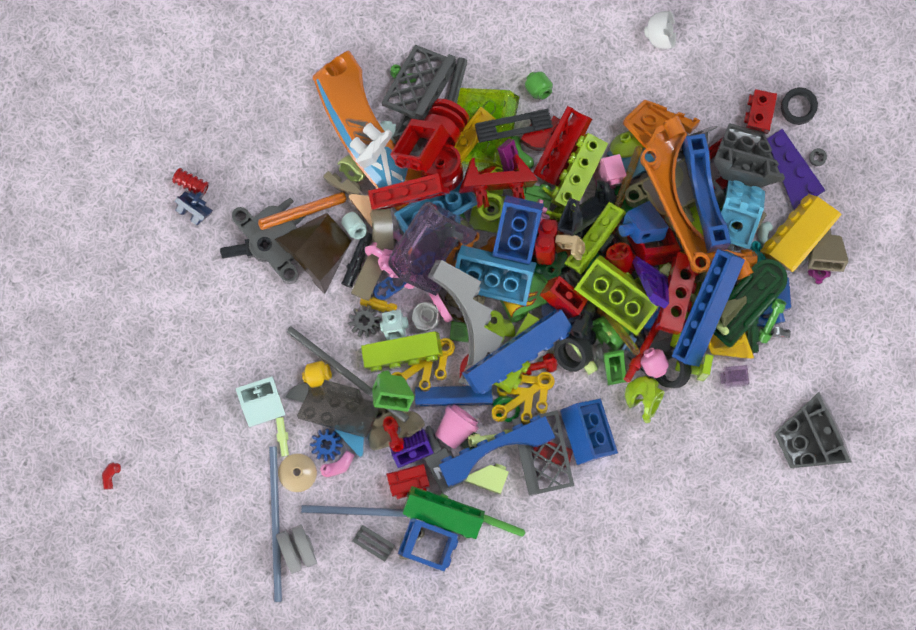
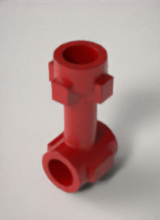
(549, 363)
(391, 426)

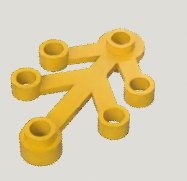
(428, 366)
(526, 395)

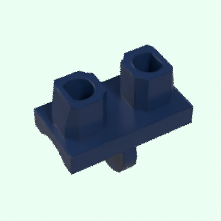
(193, 204)

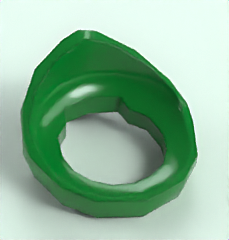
(505, 399)

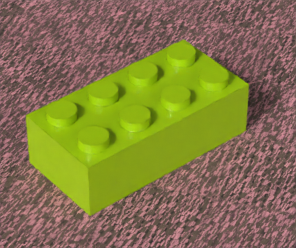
(616, 295)

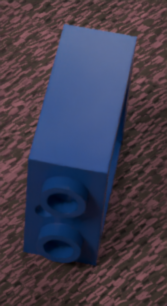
(410, 539)

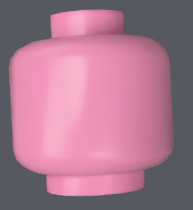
(654, 362)

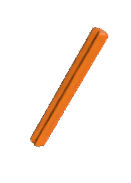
(302, 210)

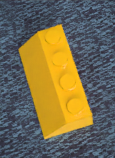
(800, 232)

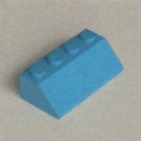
(453, 202)
(498, 276)

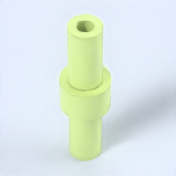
(282, 436)

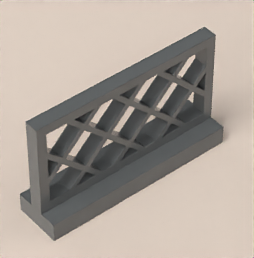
(434, 88)
(528, 462)

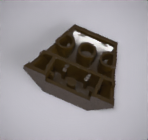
(317, 248)

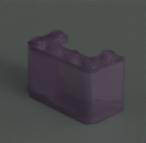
(428, 239)

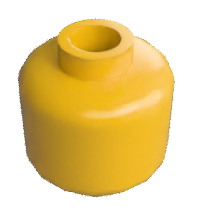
(316, 373)

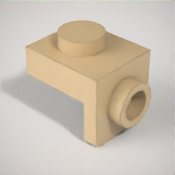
(572, 243)

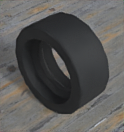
(801, 92)
(563, 358)
(682, 379)

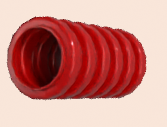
(190, 182)

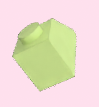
(489, 478)

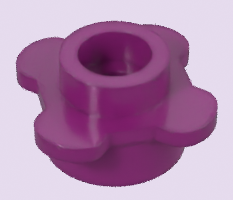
(819, 278)

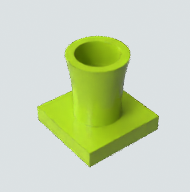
(487, 221)

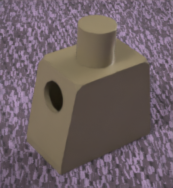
(829, 254)

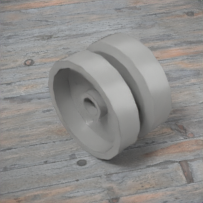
(298, 548)

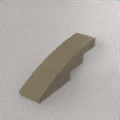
(368, 277)

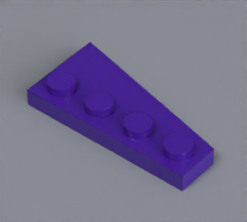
(798, 176)

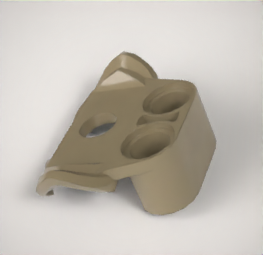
(380, 439)

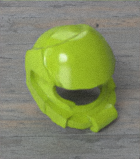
(651, 394)

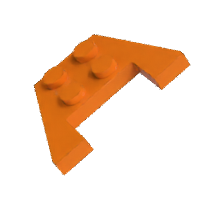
(649, 116)

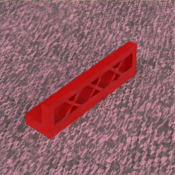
(562, 147)
(407, 192)

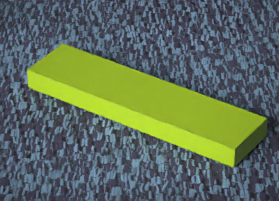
(597, 236)

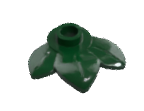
(558, 264)

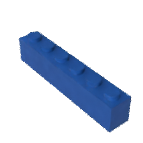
(708, 307)
(517, 351)

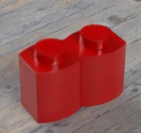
(545, 243)

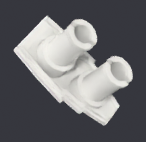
(370, 153)

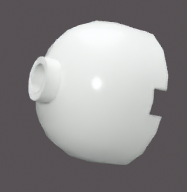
(661, 30)

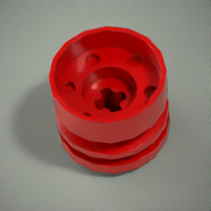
(452, 117)

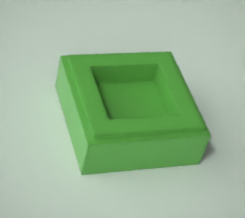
(459, 332)

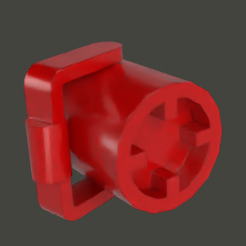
(621, 257)

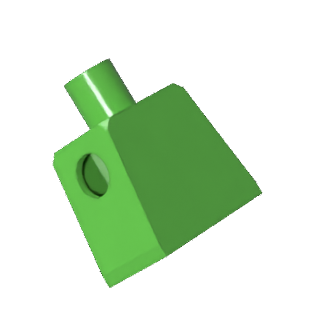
(392, 392)

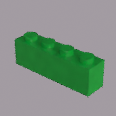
(443, 512)

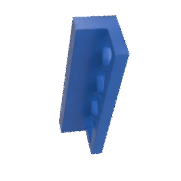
(451, 395)

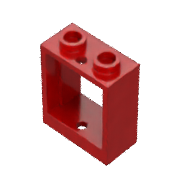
(425, 129)
(657, 255)

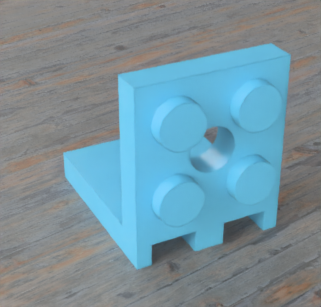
(745, 206)

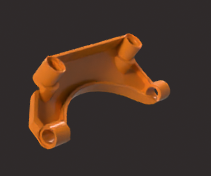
(665, 148)

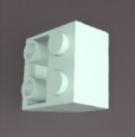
(260, 401)

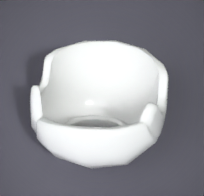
(428, 310)

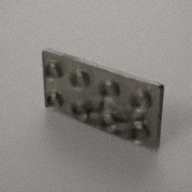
(339, 408)

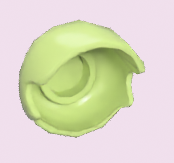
(347, 164)

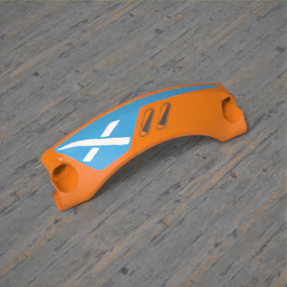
(349, 112)

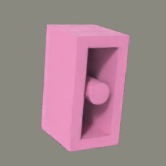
(610, 171)

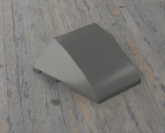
(747, 157)
(812, 437)

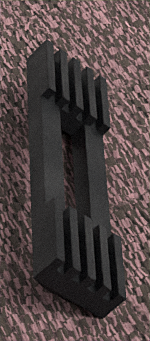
(539, 120)

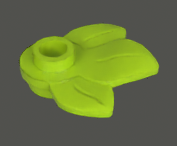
(503, 326)

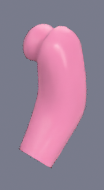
(338, 467)

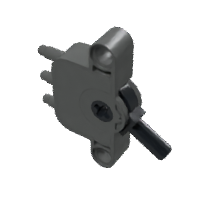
(274, 254)

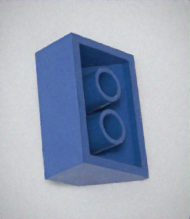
(588, 431)

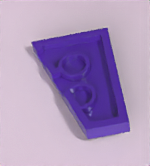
(653, 281)

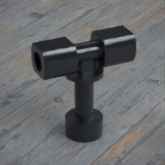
(583, 326)

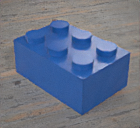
(518, 229)

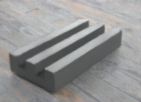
(359, 534)

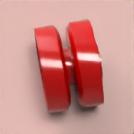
(449, 165)

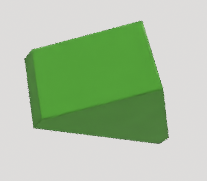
(614, 367)

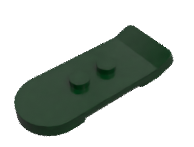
(761, 290)

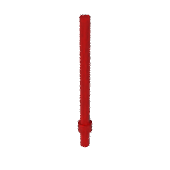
(635, 363)

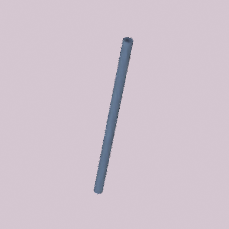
(352, 510)
(275, 524)

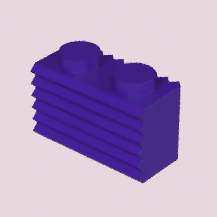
(414, 449)

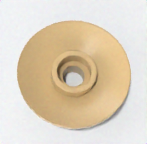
(306, 477)

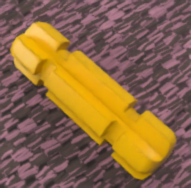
(378, 304)

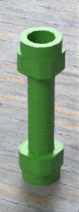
(778, 307)

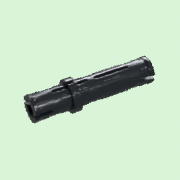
(349, 280)

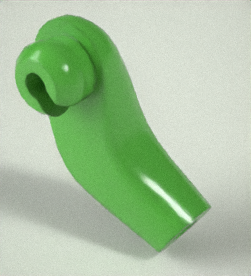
(525, 157)

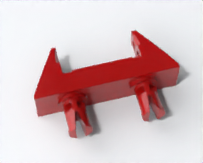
(516, 180)

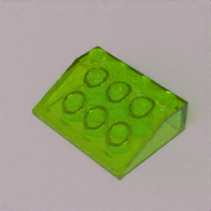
(500, 105)

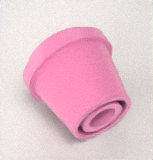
(456, 426)

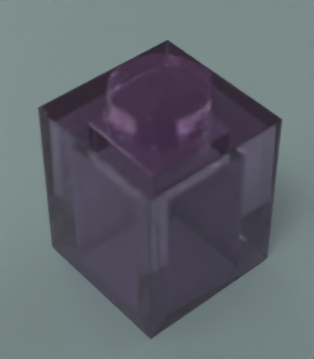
(734, 376)

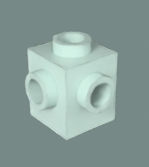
(394, 324)

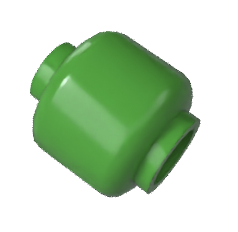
(538, 85)

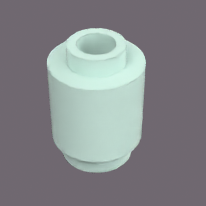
(354, 225)

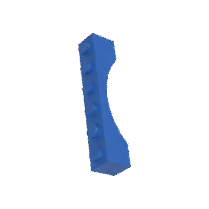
(711, 220)
(533, 434)

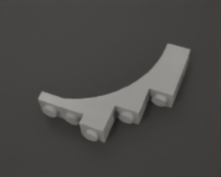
(463, 289)

